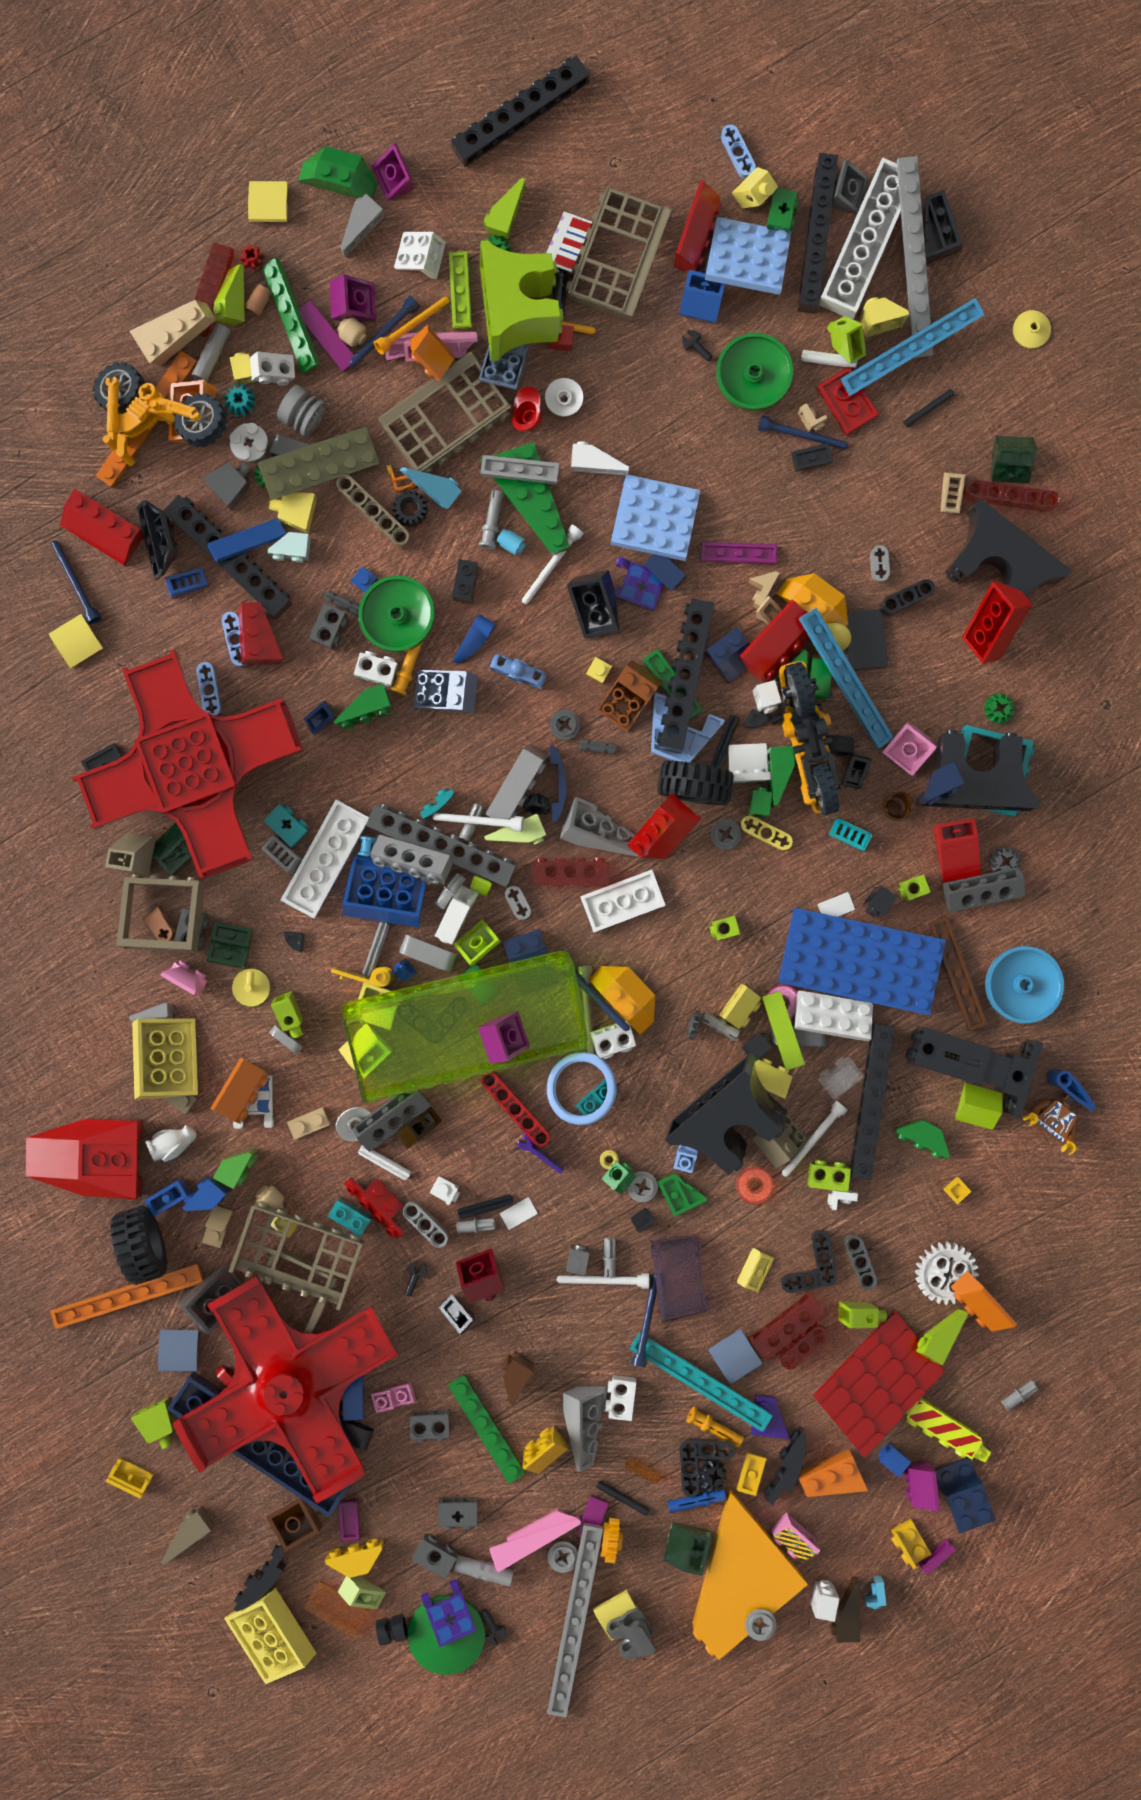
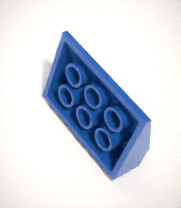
(383, 894)

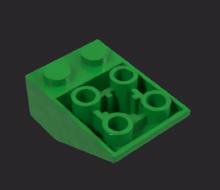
(369, 704)

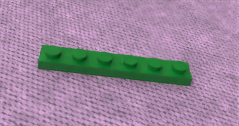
(290, 316)
(486, 1428)

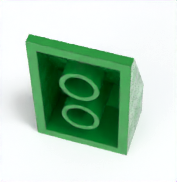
(780, 765)

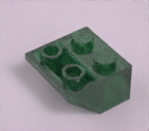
(1012, 459)
(172, 851)
(687, 1548)

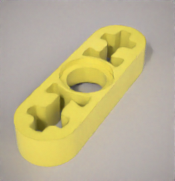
(776, 844)

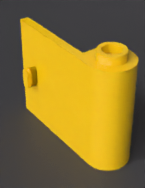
(379, 977)

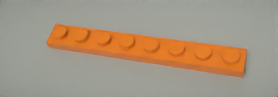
(176, 373)
(126, 1296)

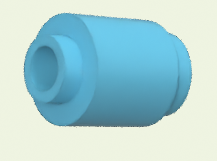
(511, 541)

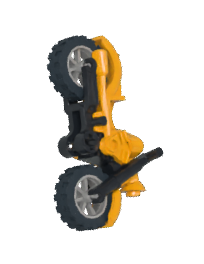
(807, 732)

